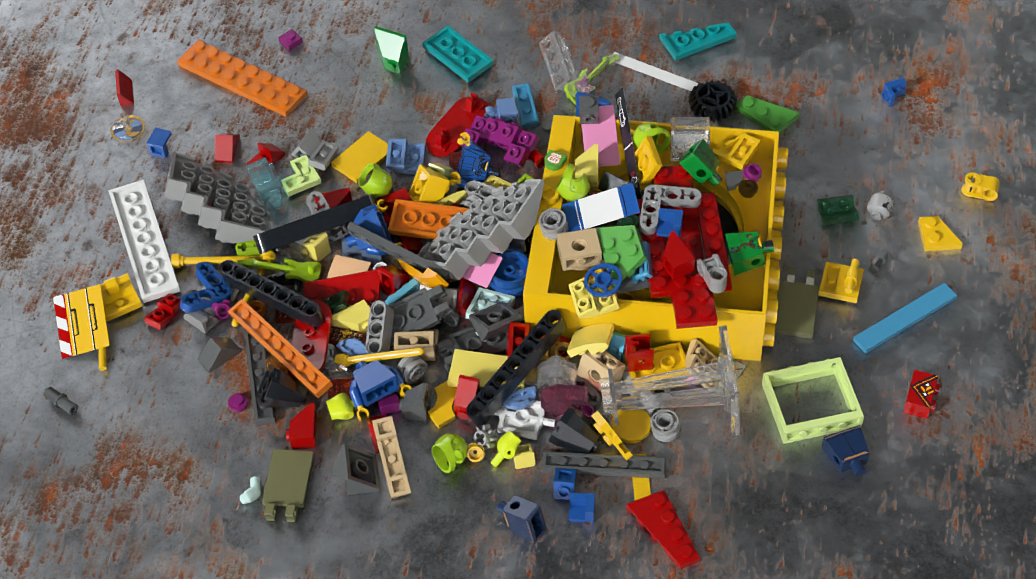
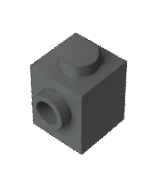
(589, 109)

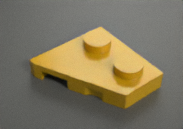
(738, 151)
(937, 235)
(610, 436)

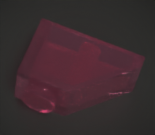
(561, 396)

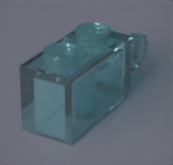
(264, 181)

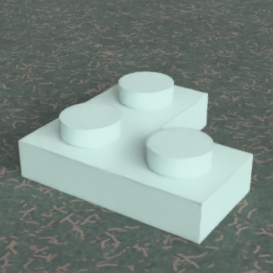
(486, 298)

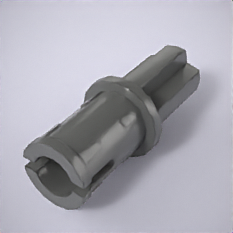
(61, 400)

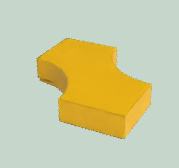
(442, 411)

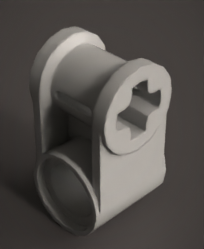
(713, 273)

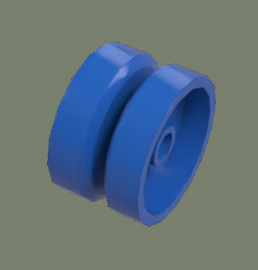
(510, 274)

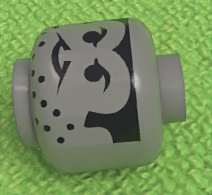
(880, 205)

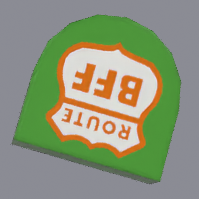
(555, 160)

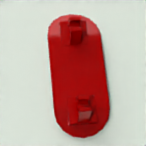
(447, 131)
(313, 341)

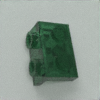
(837, 210)

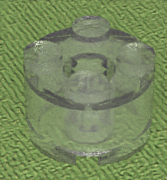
(555, 372)

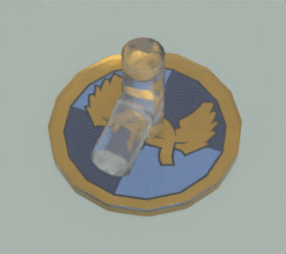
(127, 128)

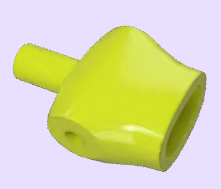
(340, 407)
(506, 447)

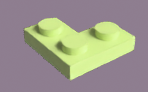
(303, 179)

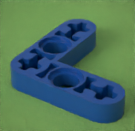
(216, 292)

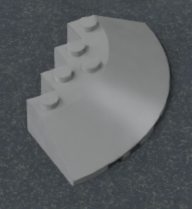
(216, 200)
(485, 228)

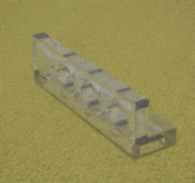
(562, 58)

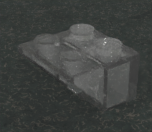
(686, 133)

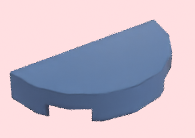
(352, 347)
(521, 398)

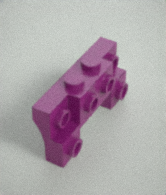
(505, 136)

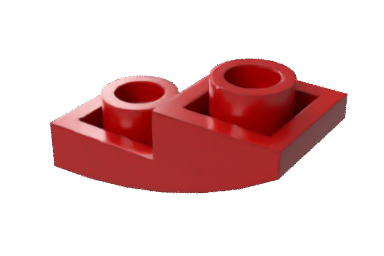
(166, 310)

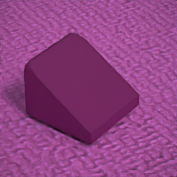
(389, 404)

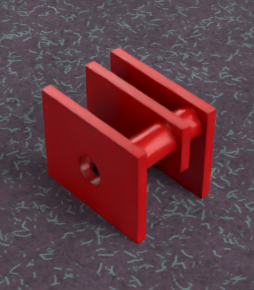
(637, 349)

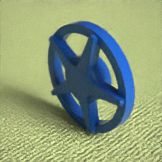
(603, 280)

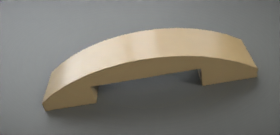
(391, 457)

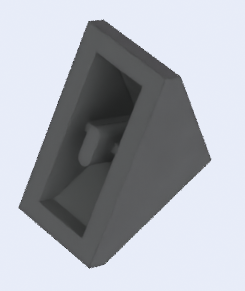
(217, 352)

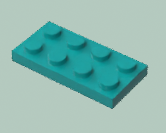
(458, 53)

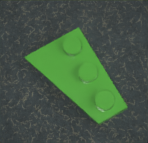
(765, 114)

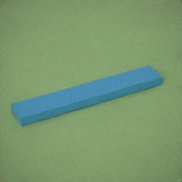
(904, 318)

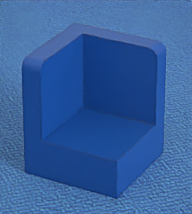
(157, 142)
(669, 221)
(581, 507)

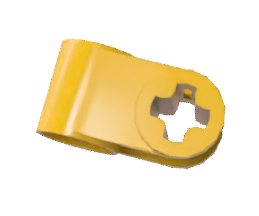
(982, 186)

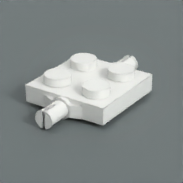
(524, 422)

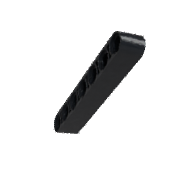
(311, 225)
(271, 293)
(515, 376)

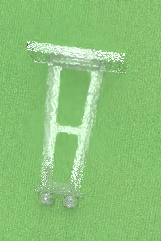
(724, 394)

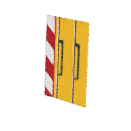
(81, 321)

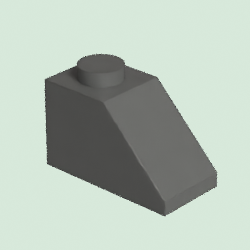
(416, 403)

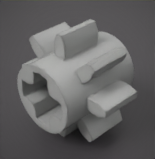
(485, 436)

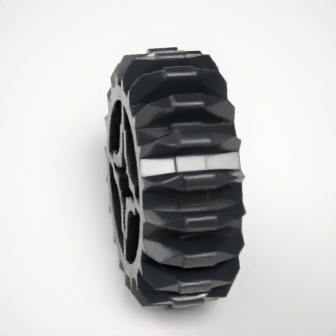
(712, 100)

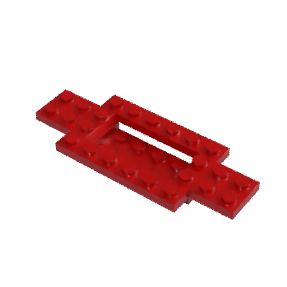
(689, 294)

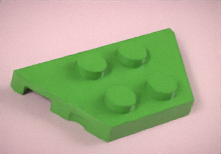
(621, 248)

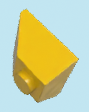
(428, 185)

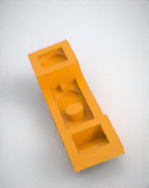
(428, 278)

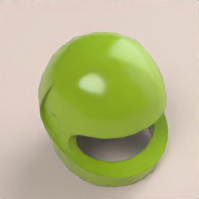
(653, 131)
(379, 182)
(571, 188)
(450, 449)

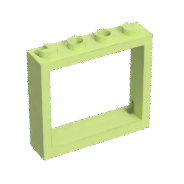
(819, 426)

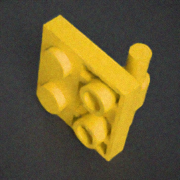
(841, 281)
(119, 297)

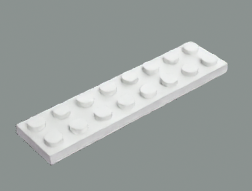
(143, 241)

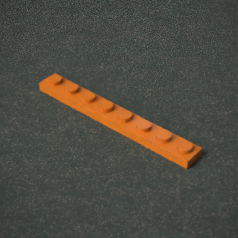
(280, 348)

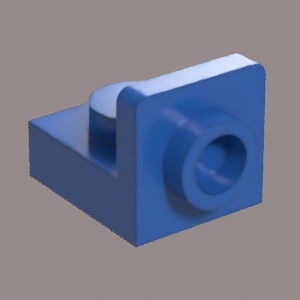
(893, 89)
(564, 483)

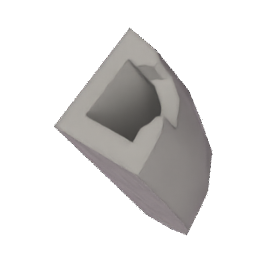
(307, 145)
(201, 320)

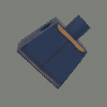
(847, 450)
(523, 517)

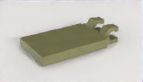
(797, 306)
(287, 482)

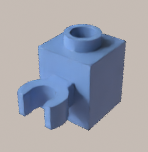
(504, 109)

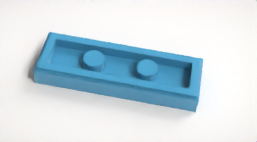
(525, 105)

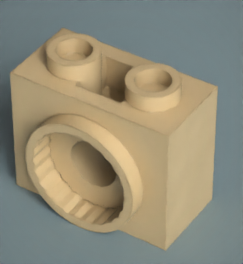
(579, 249)
(596, 367)

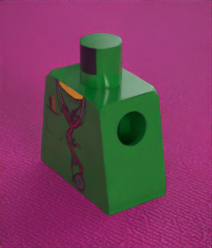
(701, 163)
(747, 251)

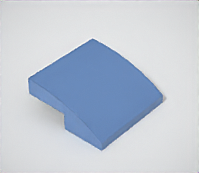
(405, 156)

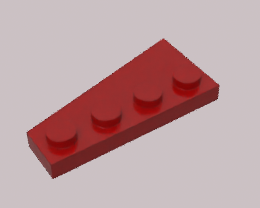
(359, 285)
(665, 527)

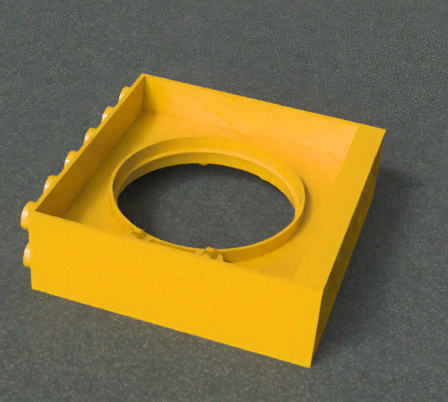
(746, 310)

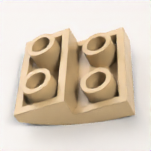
(700, 355)

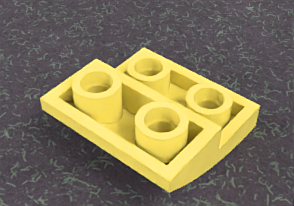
(589, 305)
(591, 338)

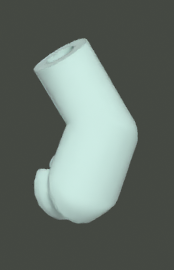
(253, 492)

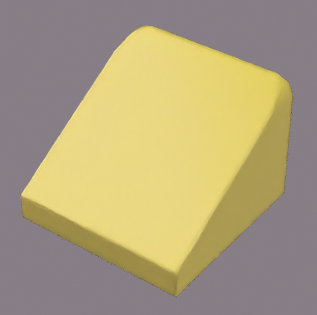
(524, 456)

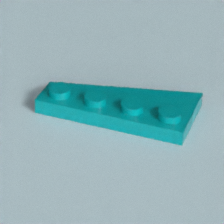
(694, 41)

